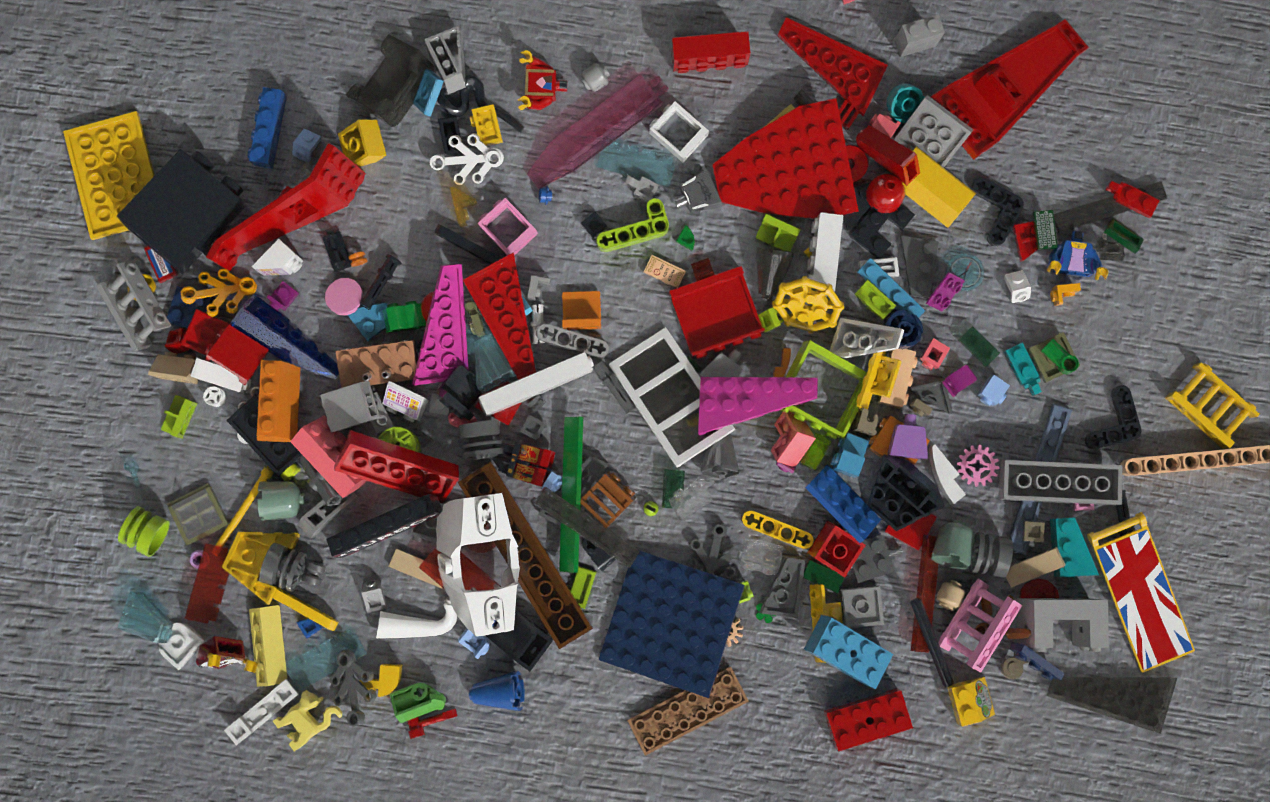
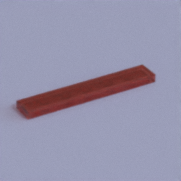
(925, 591)

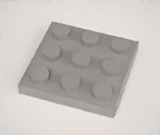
(934, 131)

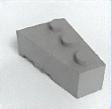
(448, 58)

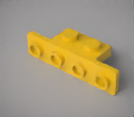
(879, 378)
(820, 607)

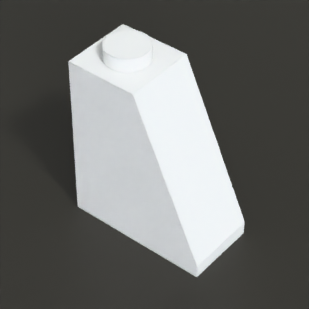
(217, 375)

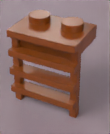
(615, 491)

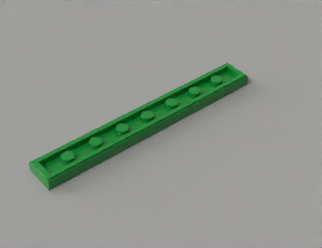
(571, 490)

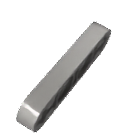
(572, 339)

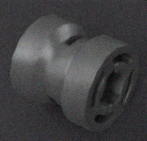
(315, 569)

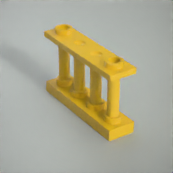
(1208, 424)

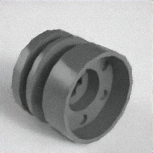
(480, 439)
(991, 554)
(285, 568)

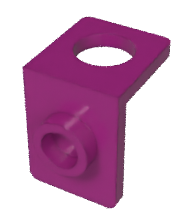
(959, 380)

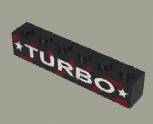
(384, 526)

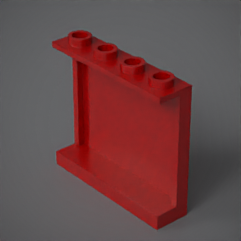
(716, 312)

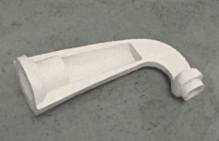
(402, 626)

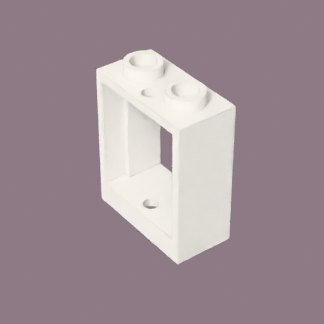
(692, 145)

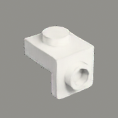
(1018, 286)

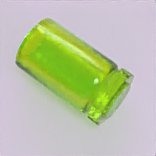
(815, 452)

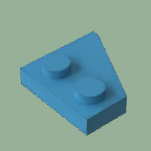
(369, 321)

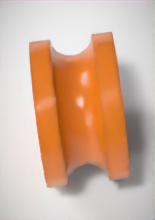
(358, 259)

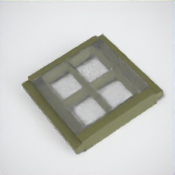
(197, 514)

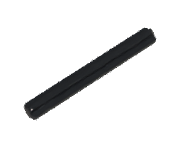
(932, 642)

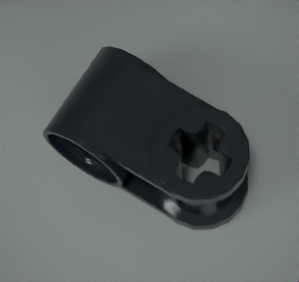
(598, 556)

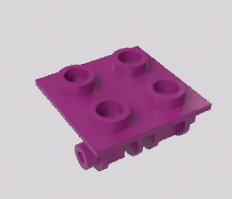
(945, 291)

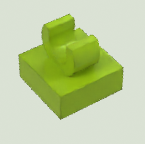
(769, 319)

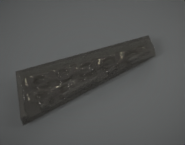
(1127, 699)

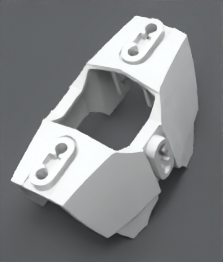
(463, 524)

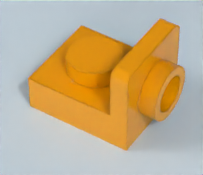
(1067, 290)

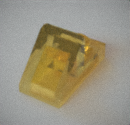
(461, 201)

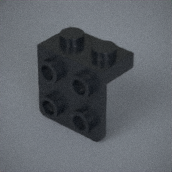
(459, 392)

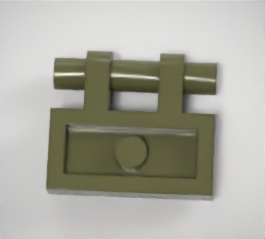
(476, 324)

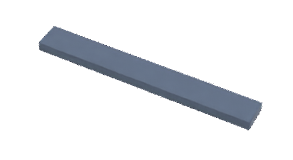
(1046, 452)

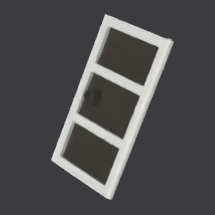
(666, 395)

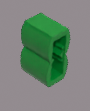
(404, 317)

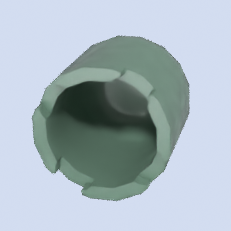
(279, 500)
(954, 545)

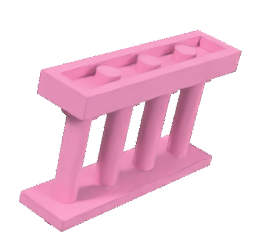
(994, 633)

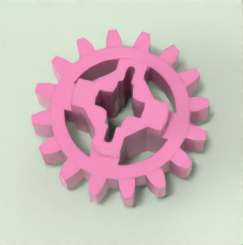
(978, 474)

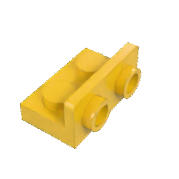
(486, 125)

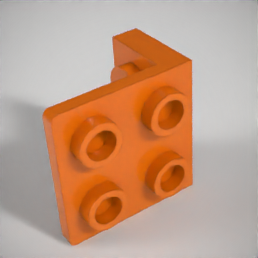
(581, 310)

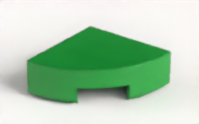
(686, 238)

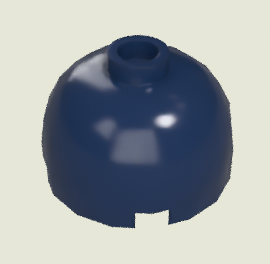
(910, 324)

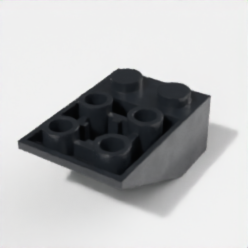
(524, 643)

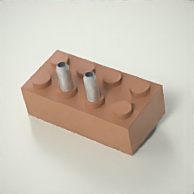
(377, 363)

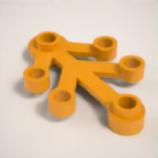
(221, 290)

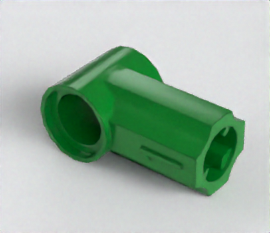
(1058, 355)

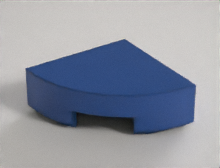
(309, 627)

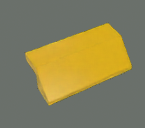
(938, 190)

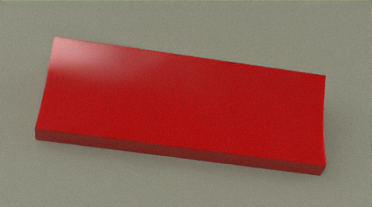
(396, 467)

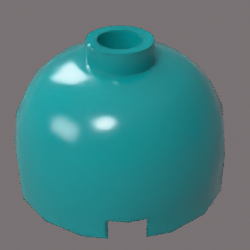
(903, 101)

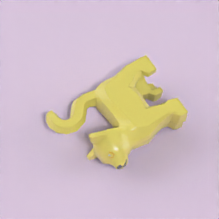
(303, 721)

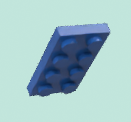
(843, 503)

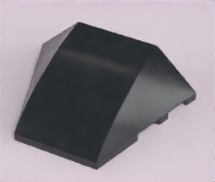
(903, 493)

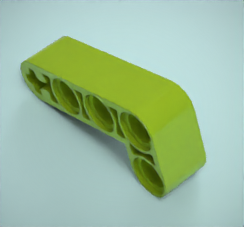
(631, 230)

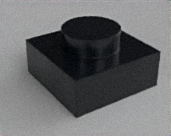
(593, 224)

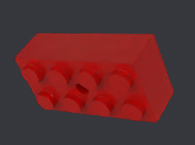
(710, 51)
(849, 724)

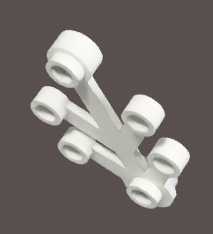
(469, 159)

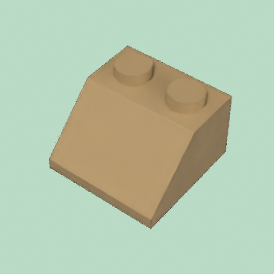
(173, 368)

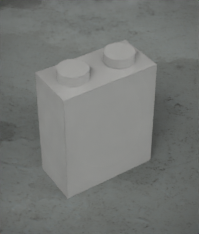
(919, 35)
(349, 406)

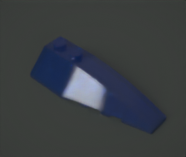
(275, 333)

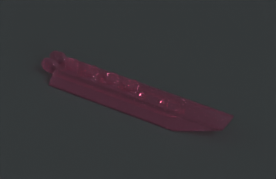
(597, 130)

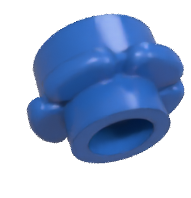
(545, 195)

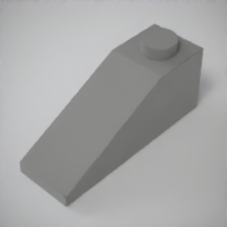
(322, 515)

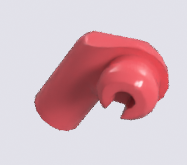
(456, 422)

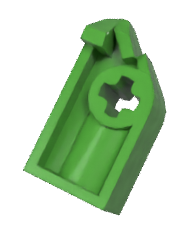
(416, 701)

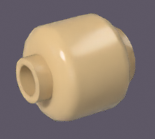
(950, 595)

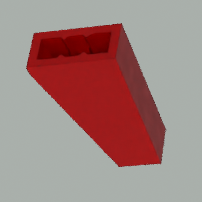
(889, 154)

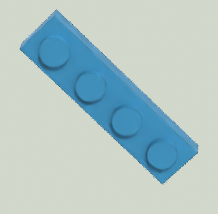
(881, 280)

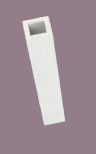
(536, 384)

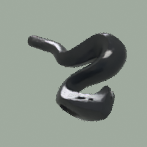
(479, 92)

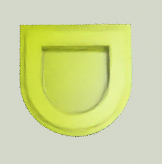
(290, 472)

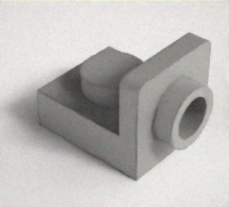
(534, 288)
(373, 595)

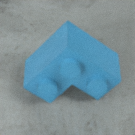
(850, 455)

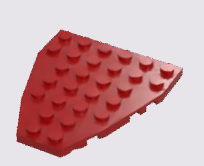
(791, 166)

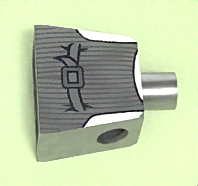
(698, 194)

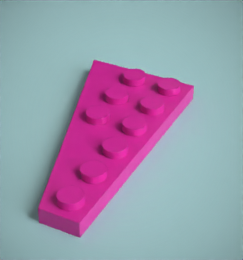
(445, 332)
(740, 399)

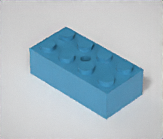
(848, 651)

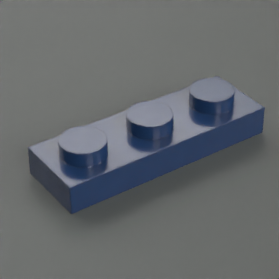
(1036, 662)

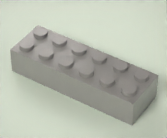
(1060, 482)

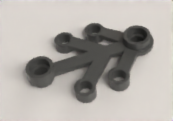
(712, 562)
(347, 663)

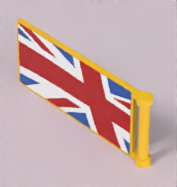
(1142, 594)

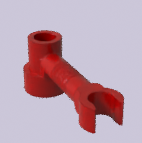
(416, 725)

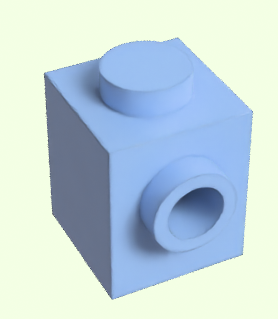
(993, 391)

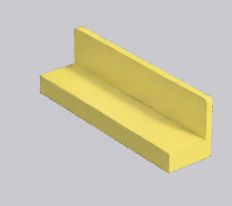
(268, 645)

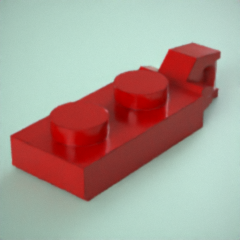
(1133, 198)

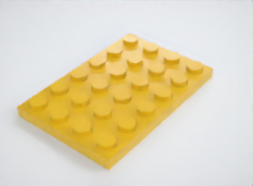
(109, 169)

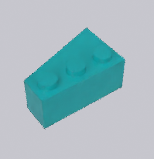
(1072, 547)

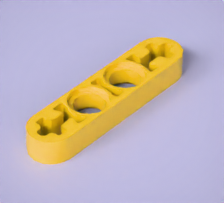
(776, 532)
(305, 609)

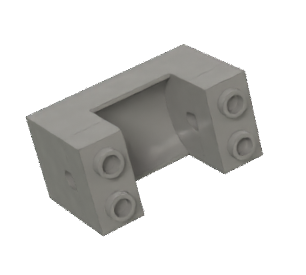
(1088, 619)

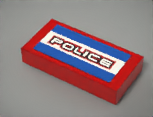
(162, 269)

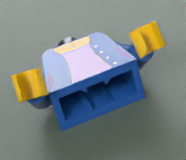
(1076, 258)

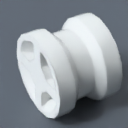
(210, 396)

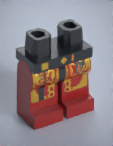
(521, 463)

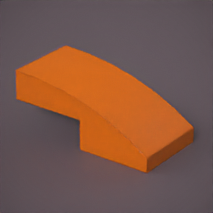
(780, 371)

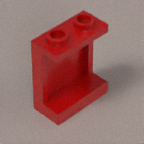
(236, 353)

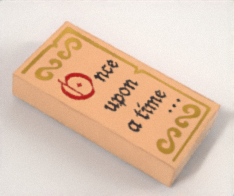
(664, 271)

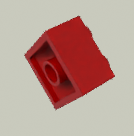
(836, 549)

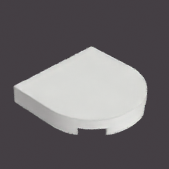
(181, 645)

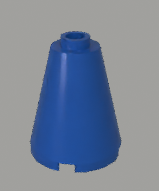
(500, 692)

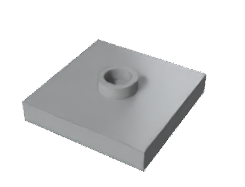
(862, 606)

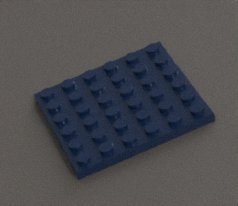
(672, 623)

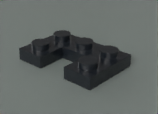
(867, 231)

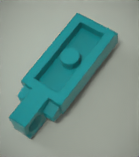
(1024, 368)

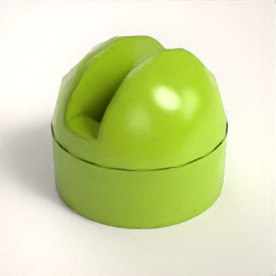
(652, 504)

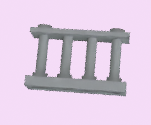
(123, 312)

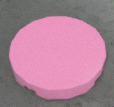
(344, 296)

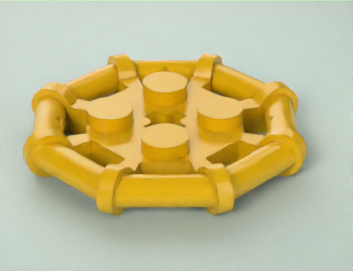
(807, 313)

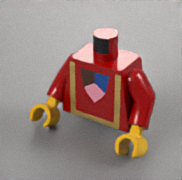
(540, 83)

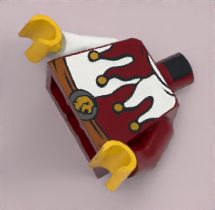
(222, 652)

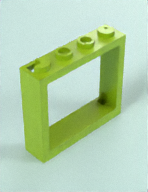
(839, 363)

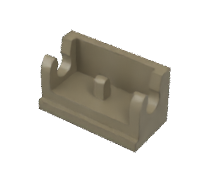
(865, 425)

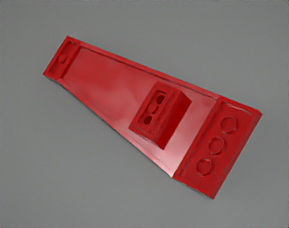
(1006, 87)
(325, 191)

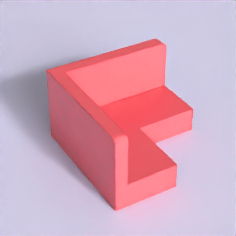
(794, 439)

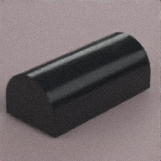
(448, 128)

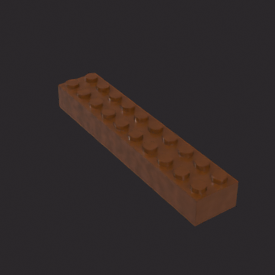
(537, 571)

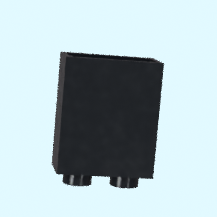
(182, 209)

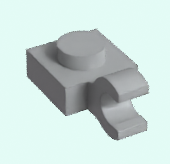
(644, 188)
(436, 406)

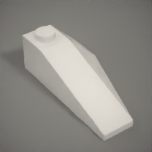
(863, 338)

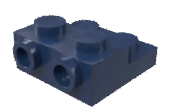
(182, 313)

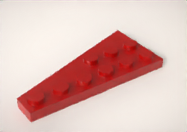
(842, 67)
(501, 304)

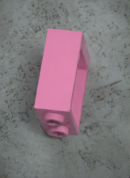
(521, 241)

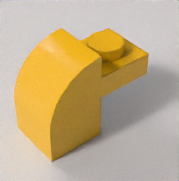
(388, 681)

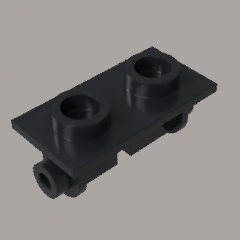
(336, 251)

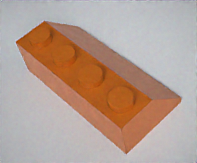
(278, 401)

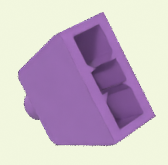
(908, 440)

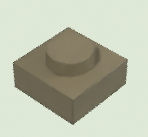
(920, 408)
(1033, 531)

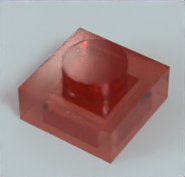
(702, 269)

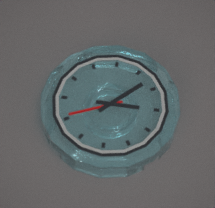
(967, 268)

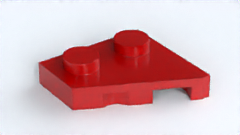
(1025, 239)

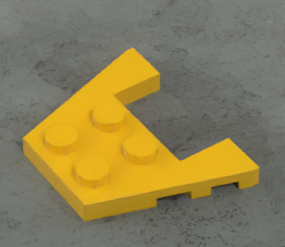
(247, 557)

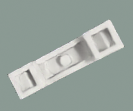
(261, 712)

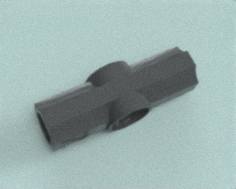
(318, 483)

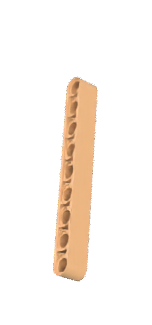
(1197, 460)

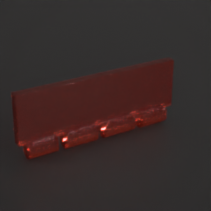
(205, 587)

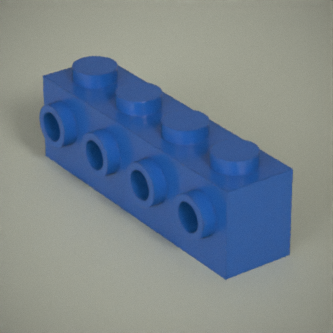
(267, 127)

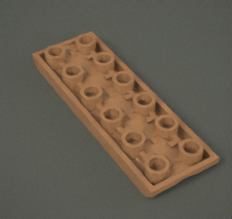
(686, 712)

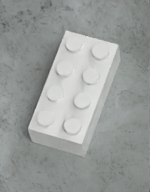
(825, 248)

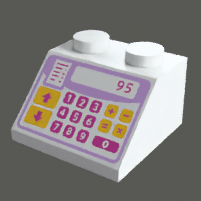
(278, 260)
(405, 402)

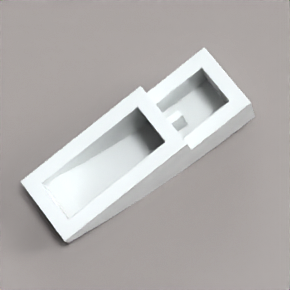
(945, 475)

